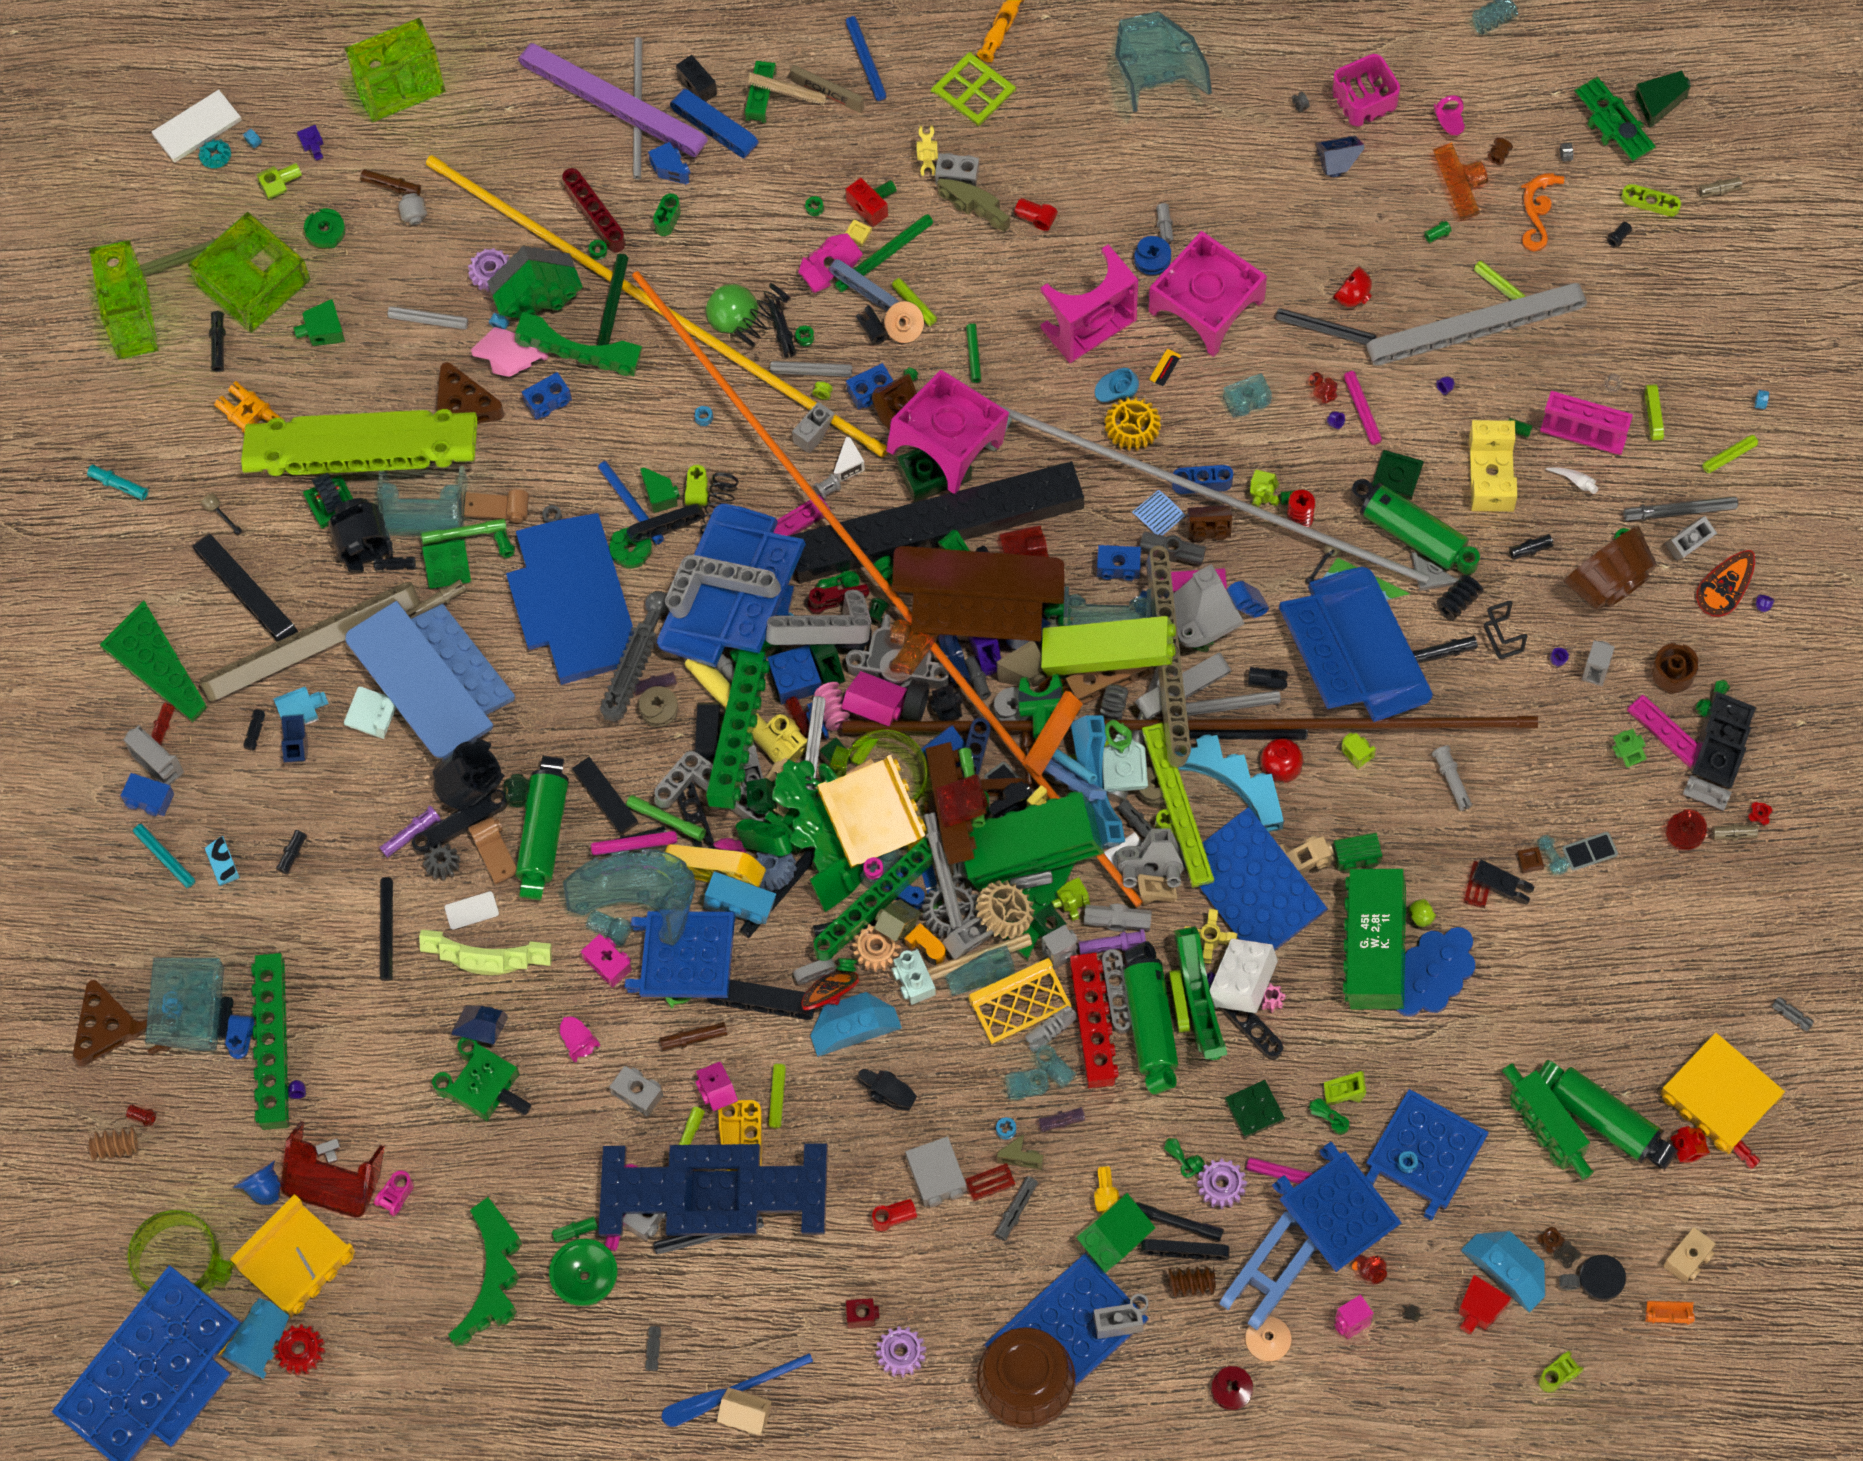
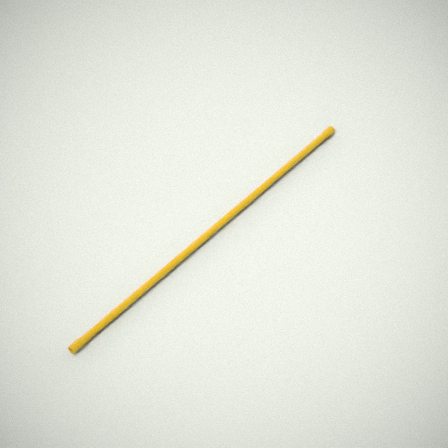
(442, 168)

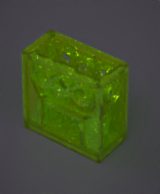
(406, 68)
(260, 290)
(130, 323)

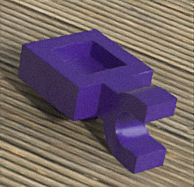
(311, 139)

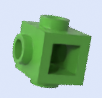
(1629, 747)

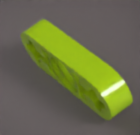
(1646, 192)
(1654, 412)
(1179, 1001)

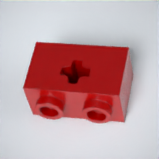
(866, 202)

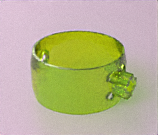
(841, 754)
(218, 1271)

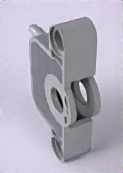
(880, 658)

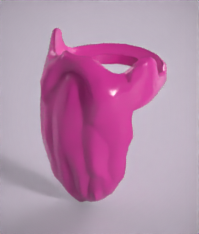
(1450, 118)
(729, 844)
(577, 1038)

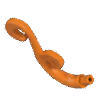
(1533, 210)

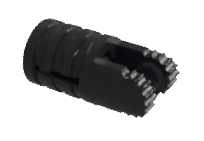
(872, 326)
(1267, 678)

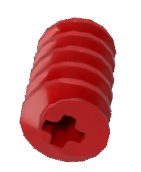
(1301, 507)

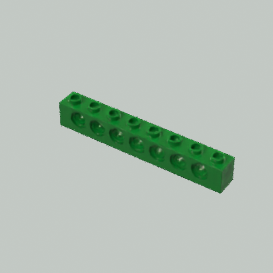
(747, 664)
(277, 1116)

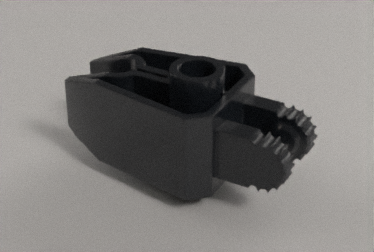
(887, 1089)

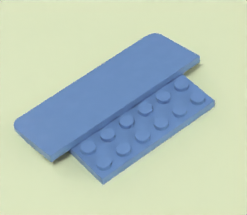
(431, 674)

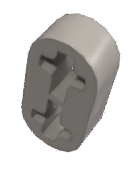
(814, 971)

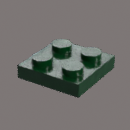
(1254, 1109)

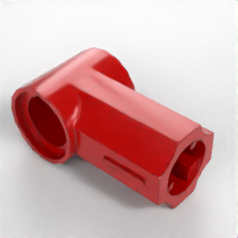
(1041, 216)
(896, 1214)

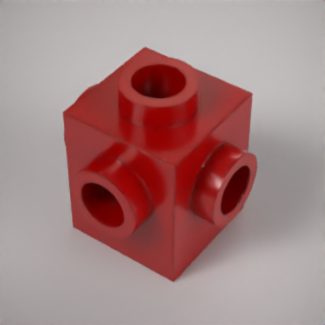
(1690, 1144)

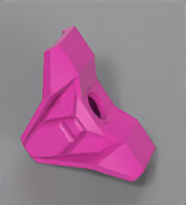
(836, 247)

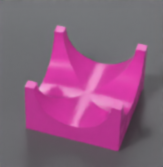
(1207, 289)
(1093, 316)
(949, 425)

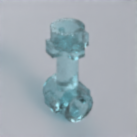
(1558, 864)

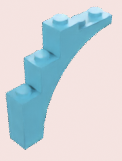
(1233, 771)

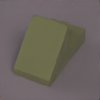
(1013, 1155)

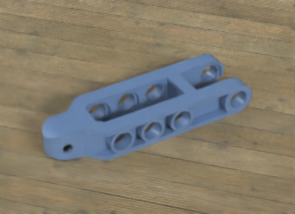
(1273, 1290)

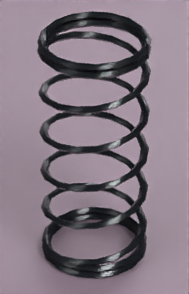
(785, 298)
(720, 485)

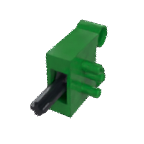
(482, 1082)

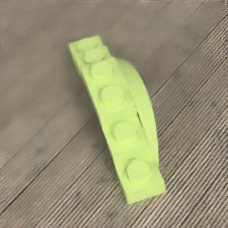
(484, 960)

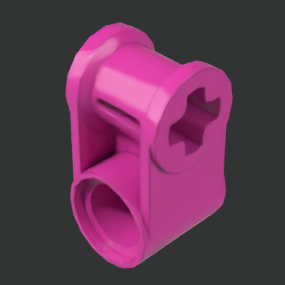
(394, 1194)

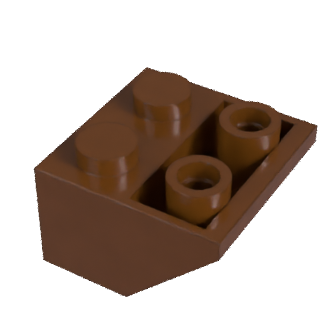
(1209, 523)

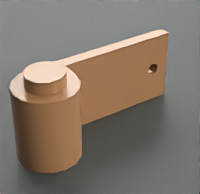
(489, 506)
(493, 849)

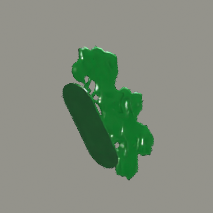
(813, 824)

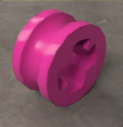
(869, 863)

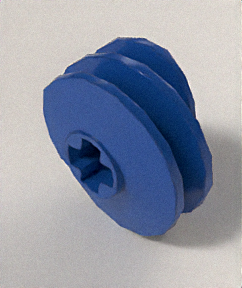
(1152, 255)

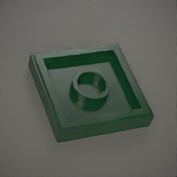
(1398, 473)

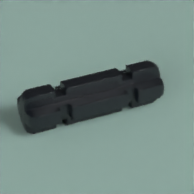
(394, 563)
(254, 730)
(225, 1012)

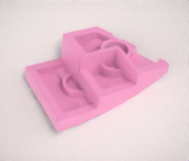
(504, 353)

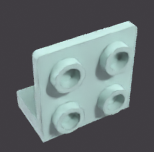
(370, 712)

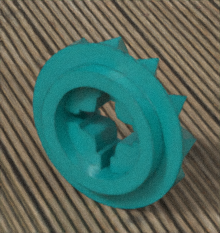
(217, 160)

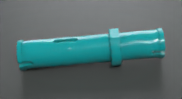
(110, 479)

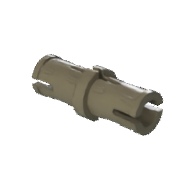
(1720, 187)
(1734, 832)

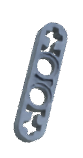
(862, 285)

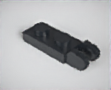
(1501, 882)

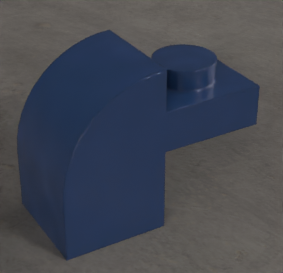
(294, 738)

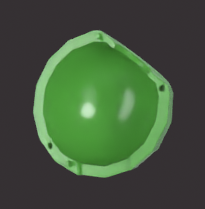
(729, 307)

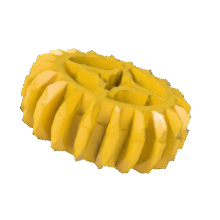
(1130, 434)

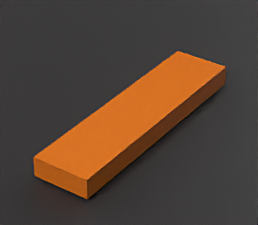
(1052, 733)

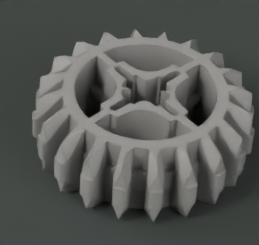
(932, 915)

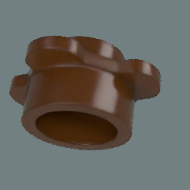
(1555, 1235)

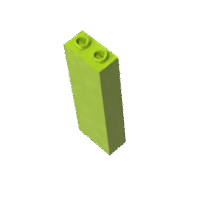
(1108, 646)

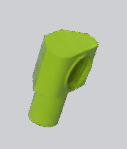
(279, 177)

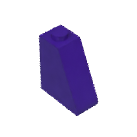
(987, 653)

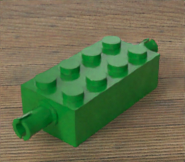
(1548, 1120)

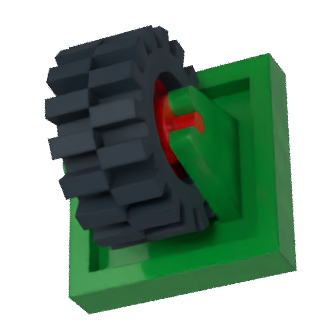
(326, 497)

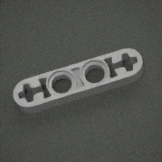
(1116, 991)

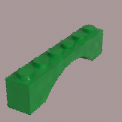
(619, 356)

